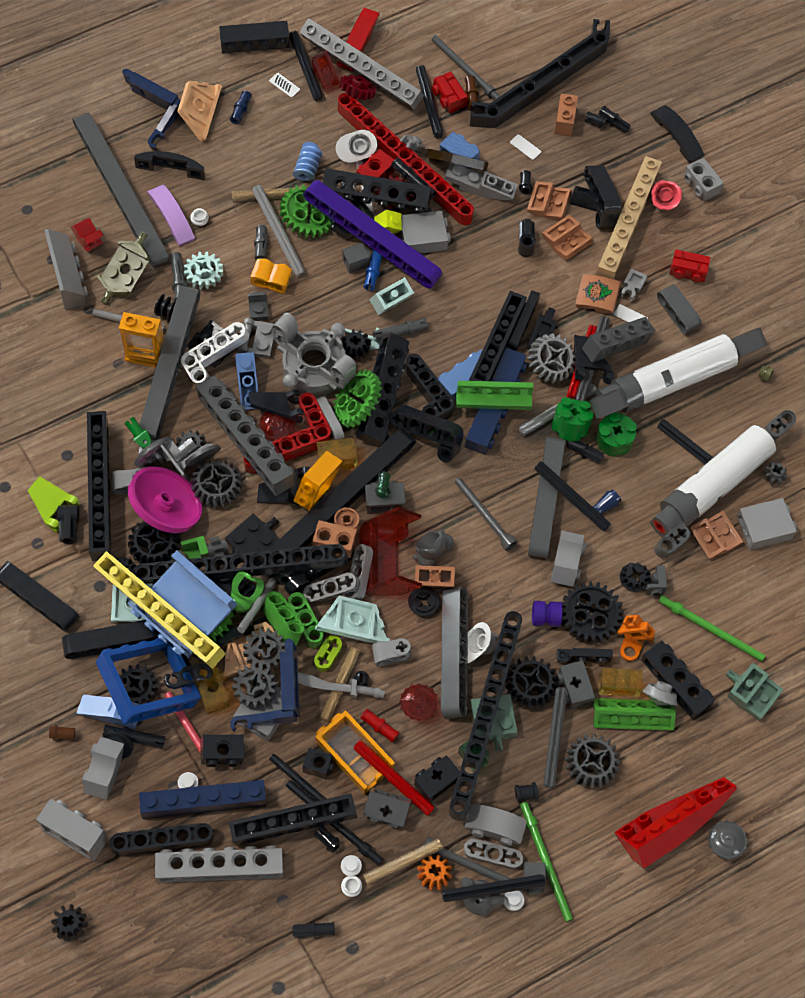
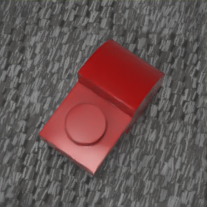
(87, 234)

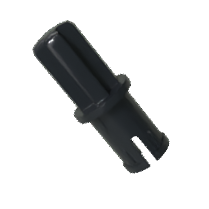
(614, 119)
(585, 450)
(313, 929)

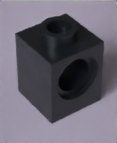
(313, 756)

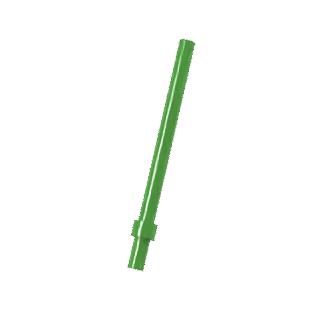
(678, 608)
(532, 826)

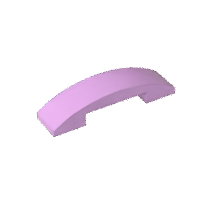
(172, 214)

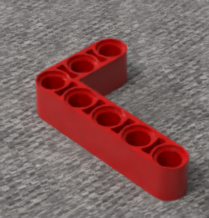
(310, 434)

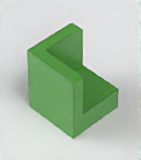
(195, 548)

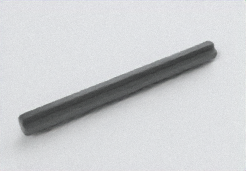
(587, 378)

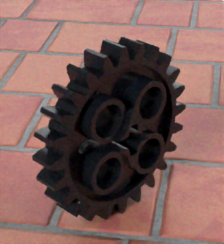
(588, 628)

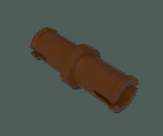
(471, 90)

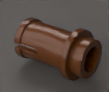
(61, 733)

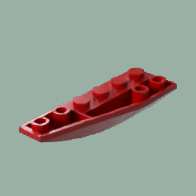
(673, 822)

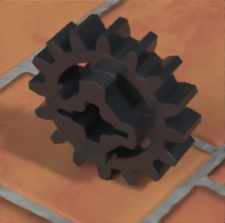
(141, 681)

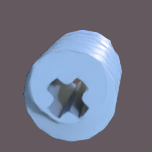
(308, 162)

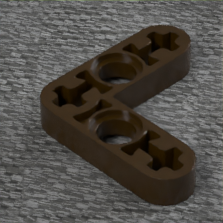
(457, 159)

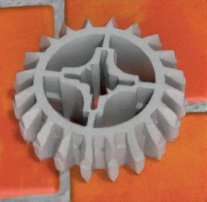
(545, 346)

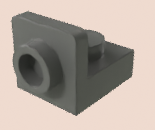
(258, 306)
(659, 582)

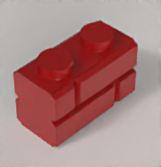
(450, 92)
(689, 266)

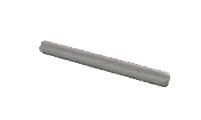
(278, 230)

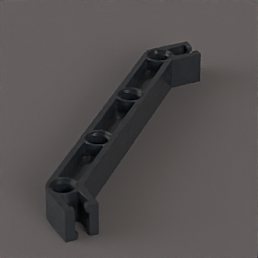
(526, 92)

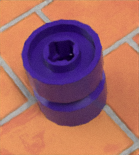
(547, 613)

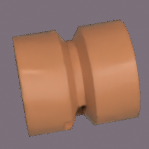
(347, 517)

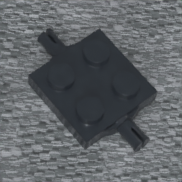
(252, 536)

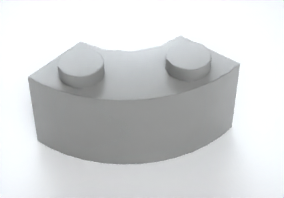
(567, 558)
(103, 768)
(495, 824)

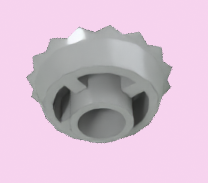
(661, 693)

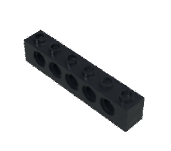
(422, 193)
(499, 337)
(398, 347)
(292, 819)

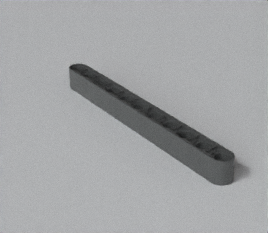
(120, 187)

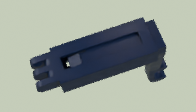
(157, 95)
(289, 694)

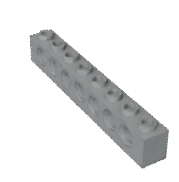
(361, 64)

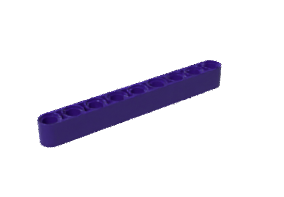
(372, 234)

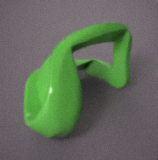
(245, 603)

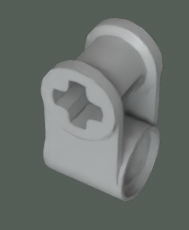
(121, 479)
(389, 651)

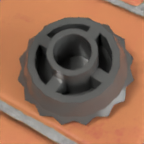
(727, 840)

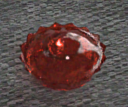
(275, 426)
(419, 701)

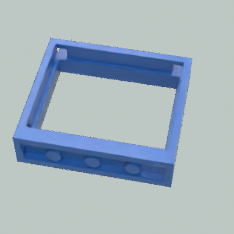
(119, 695)

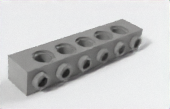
(208, 872)

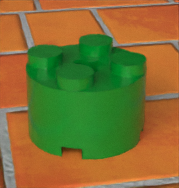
(572, 419)
(616, 434)

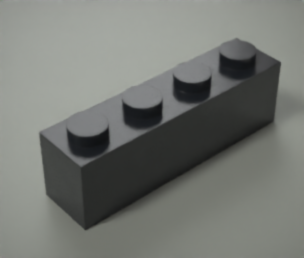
(254, 37)

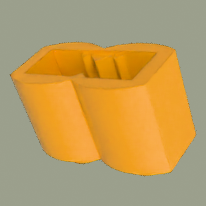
(271, 275)

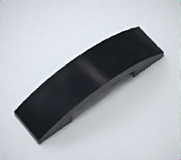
(680, 132)
(169, 160)

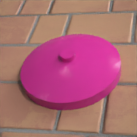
(164, 500)

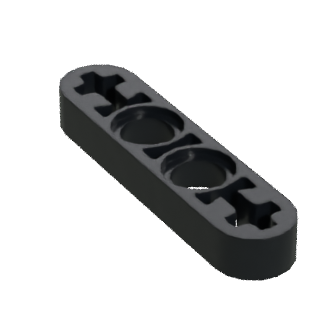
(524, 320)

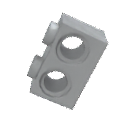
(701, 175)

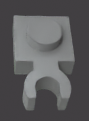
(414, 143)
(632, 283)

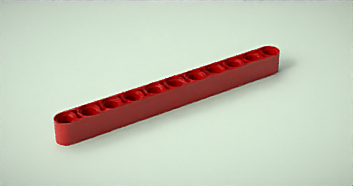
(362, 119)

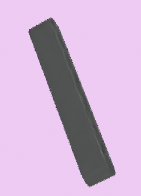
(546, 500)
(454, 653)

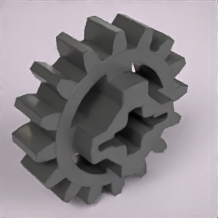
(273, 647)
(247, 682)

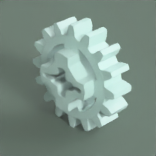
(203, 270)

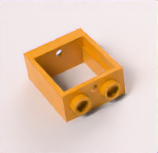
(317, 480)

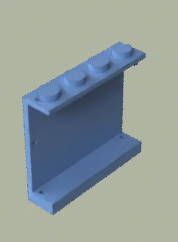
(192, 596)

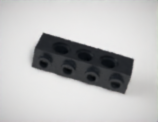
(691, 705)

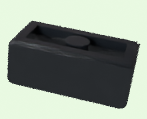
(583, 198)

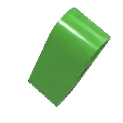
(302, 612)
(282, 617)

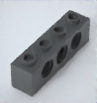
(618, 339)

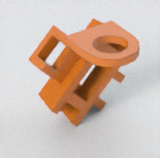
(635, 633)

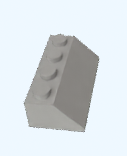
(66, 270)

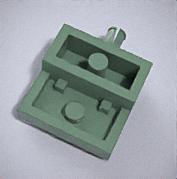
(754, 691)
(504, 722)

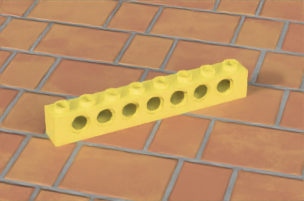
(159, 610)

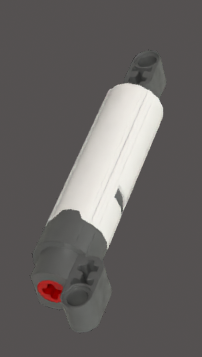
(675, 372)
(715, 481)

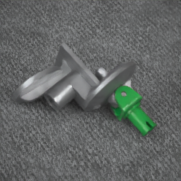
(165, 449)

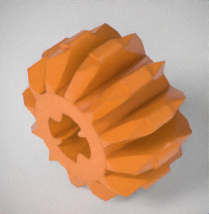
(429, 878)

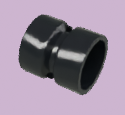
(293, 581)

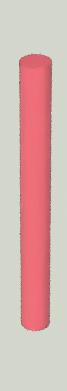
(186, 724)

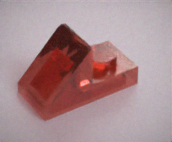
(325, 70)

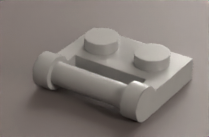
(263, 339)

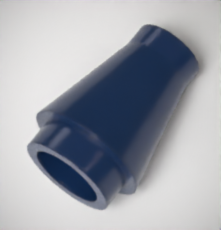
(608, 501)

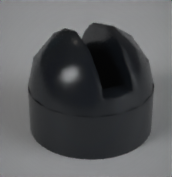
(365, 678)

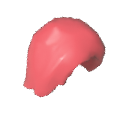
(666, 195)

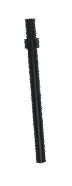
(364, 848)

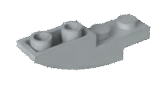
(479, 184)

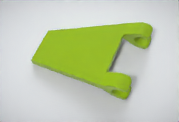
(48, 498)

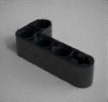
(604, 195)
(428, 386)
(423, 425)

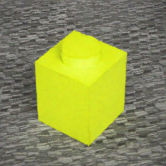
(390, 220)

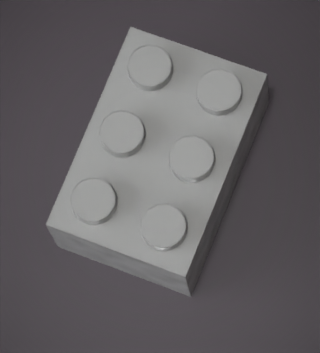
(72, 829)

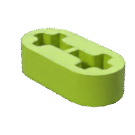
(324, 651)

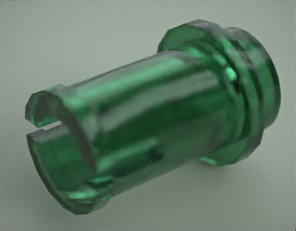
(382, 489)

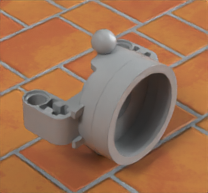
(319, 379)

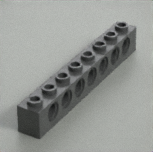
(245, 435)

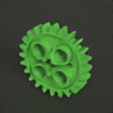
(291, 208)
(350, 411)

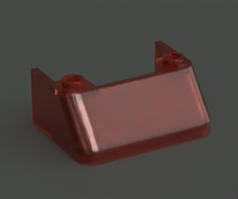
(383, 536)

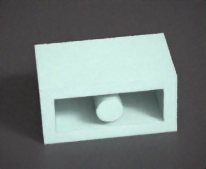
(391, 296)

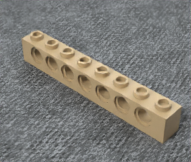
(629, 218)

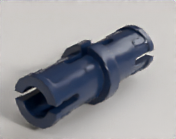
(240, 107)

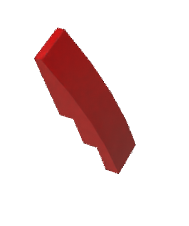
(361, 32)

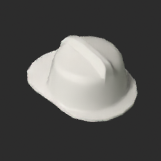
(356, 146)
(480, 641)

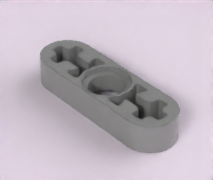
(336, 429)
(366, 560)
(343, 578)
(497, 862)

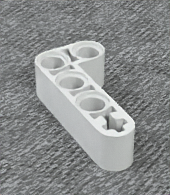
(217, 351)

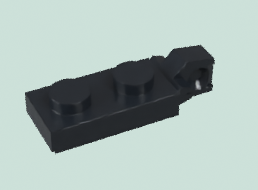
(543, 326)
(601, 656)

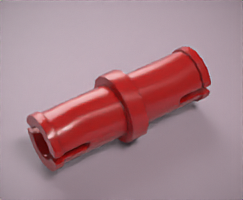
(379, 725)

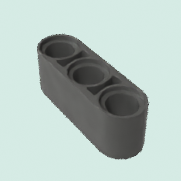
(679, 309)

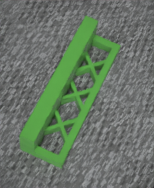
(496, 396)
(632, 715)

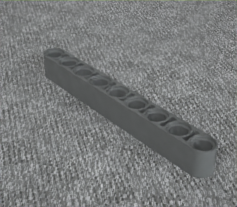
(170, 361)

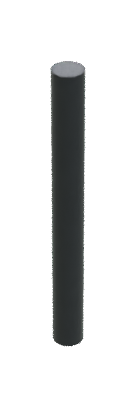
(296, 778)

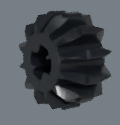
(356, 344)
(68, 930)

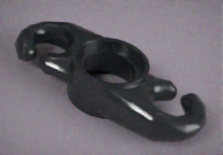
(181, 682)

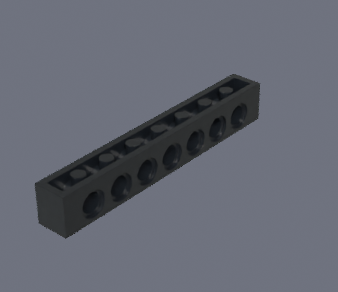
(98, 484)

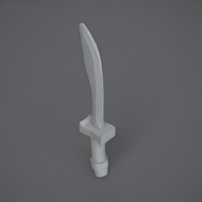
(353, 688)

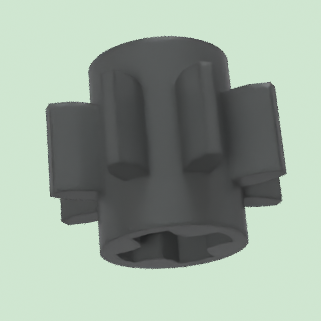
(775, 473)
(217, 547)

